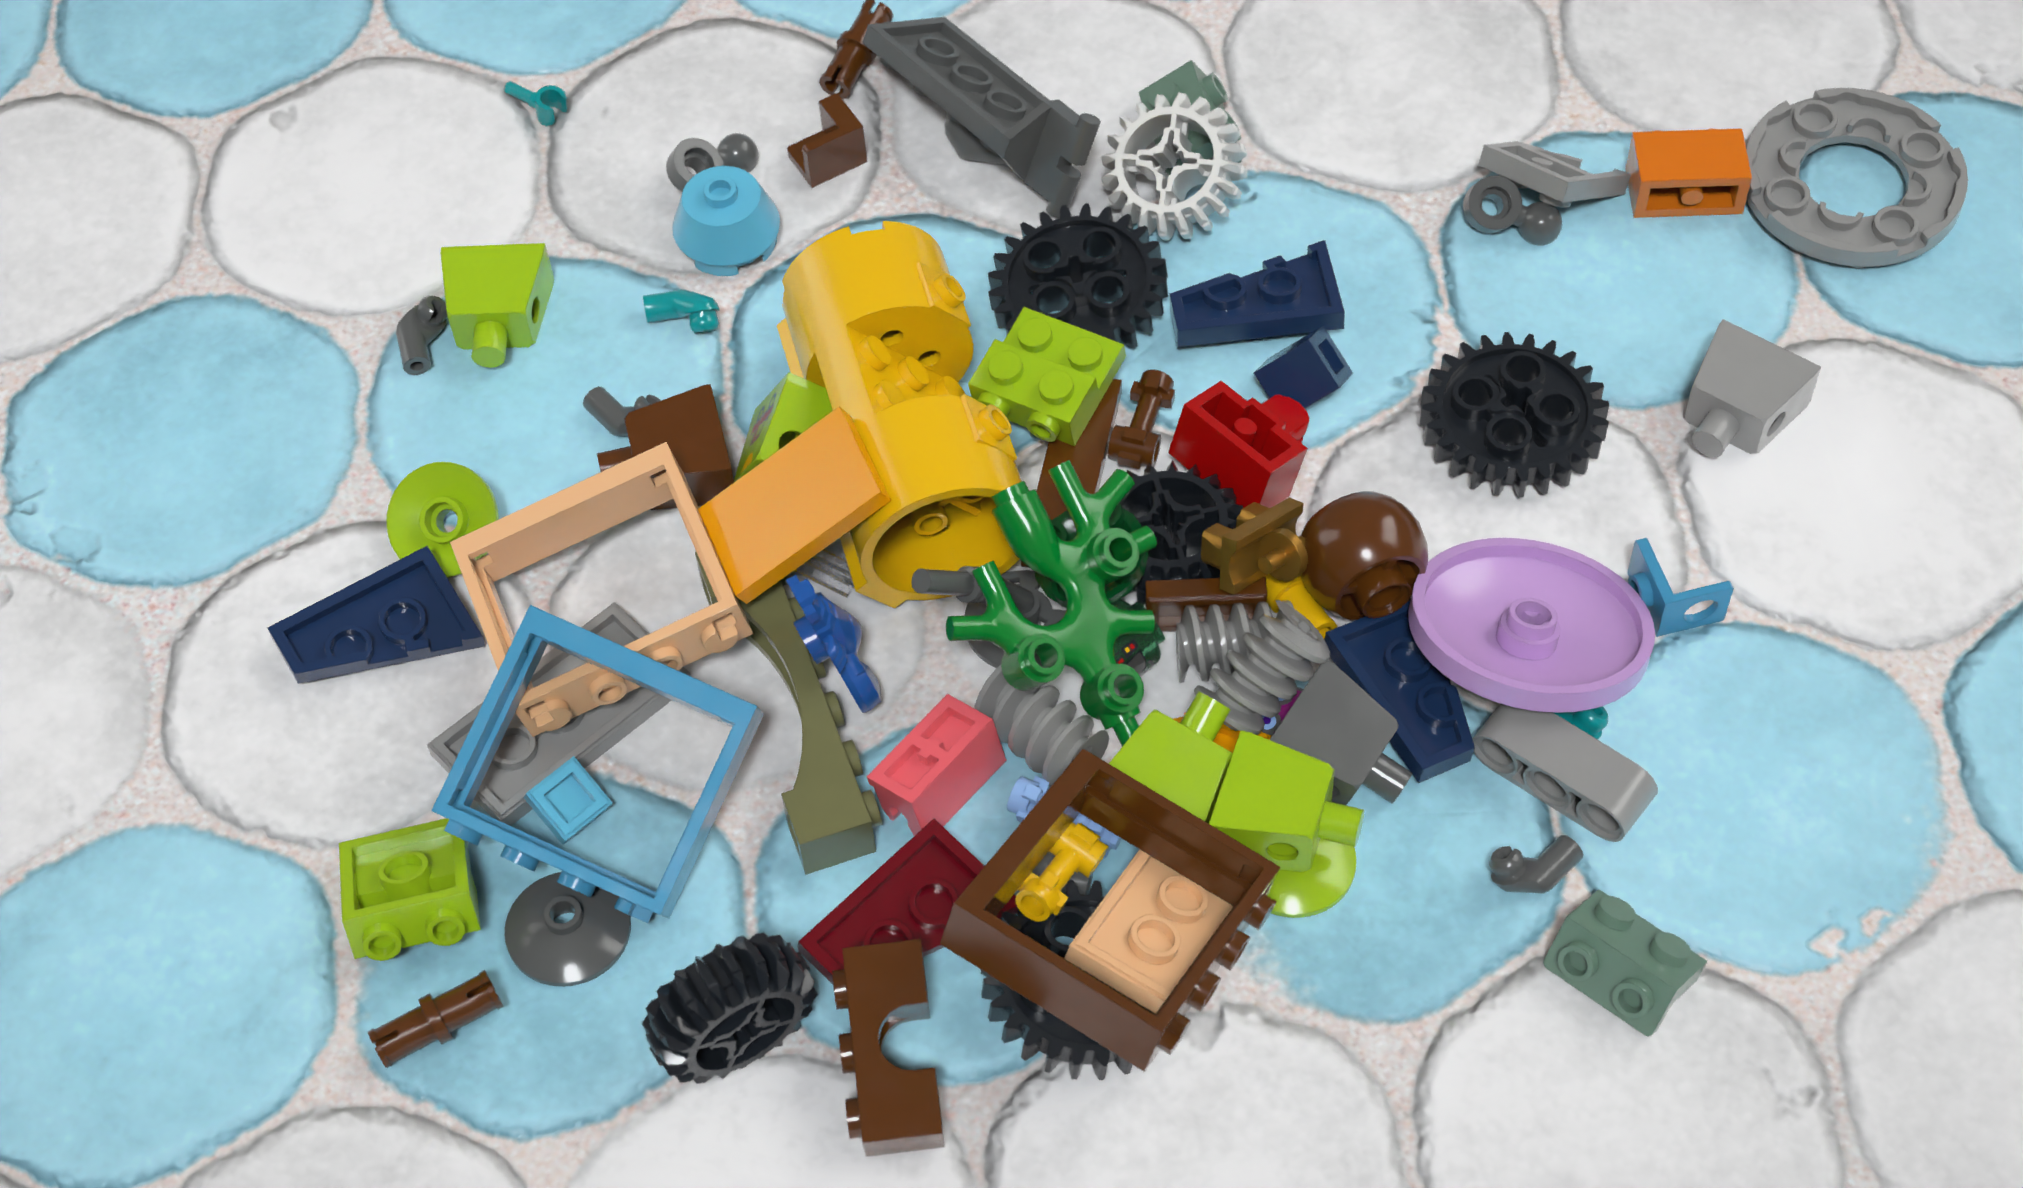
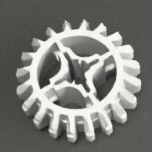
(1174, 125)

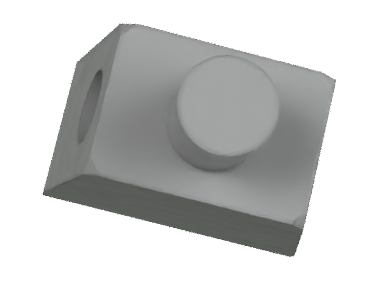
(1746, 392)

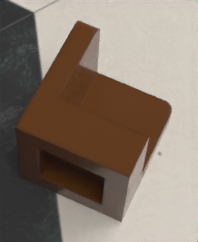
(833, 149)

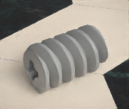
(1211, 640)
(1268, 670)
(1038, 726)

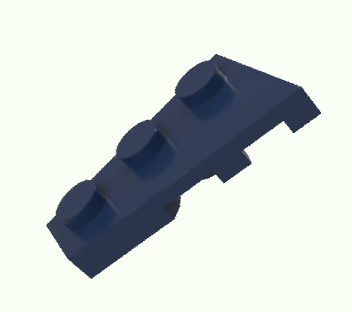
(1272, 302)

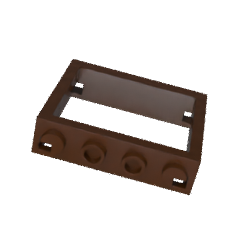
(1160, 831)

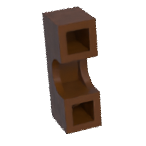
(893, 1106)

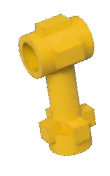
(1074, 851)

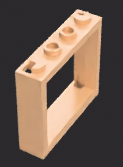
(567, 520)

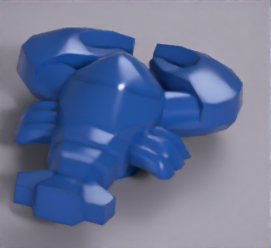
(835, 635)

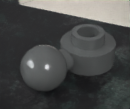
(699, 154)
(1537, 222)

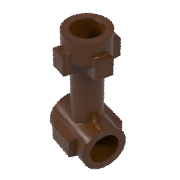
(1137, 444)

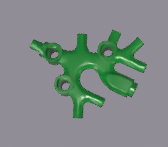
(1082, 569)

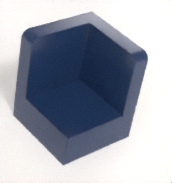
(1305, 369)

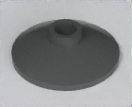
(566, 951)

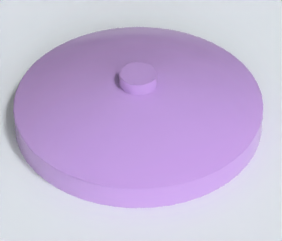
(1531, 625)

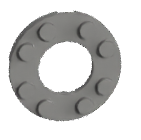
(1902, 131)

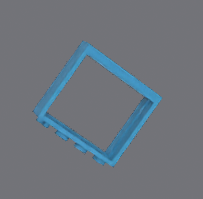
(496, 713)

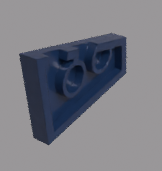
(378, 622)
(1397, 675)

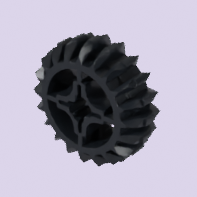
(1178, 511)
(729, 1008)

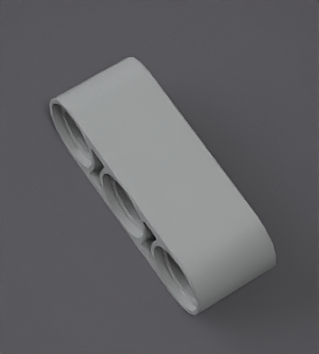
(1566, 769)

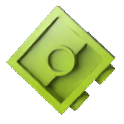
(1047, 375)
(406, 890)

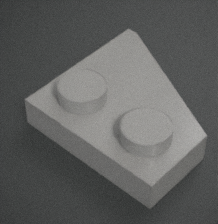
(1550, 173)

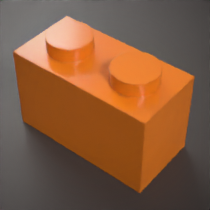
(1688, 173)

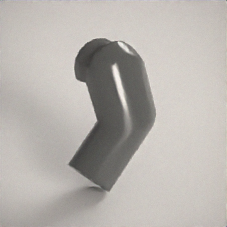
(417, 331)
(1534, 875)

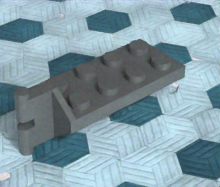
(999, 107)

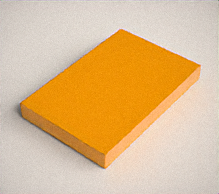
(793, 505)

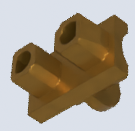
(1258, 546)

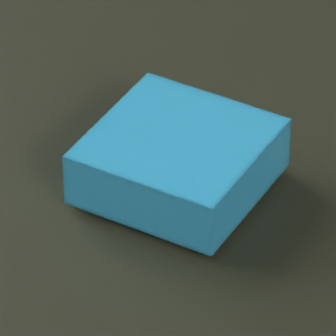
(568, 800)

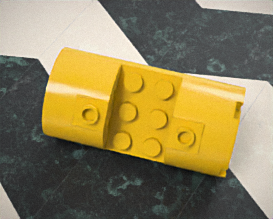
(889, 344)

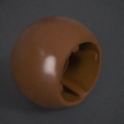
(1363, 555)

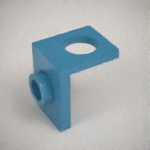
(1668, 608)

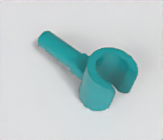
(542, 100)

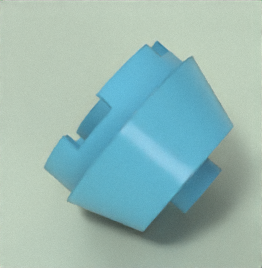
(725, 220)

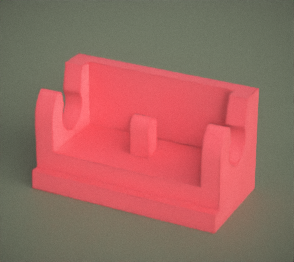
(938, 765)

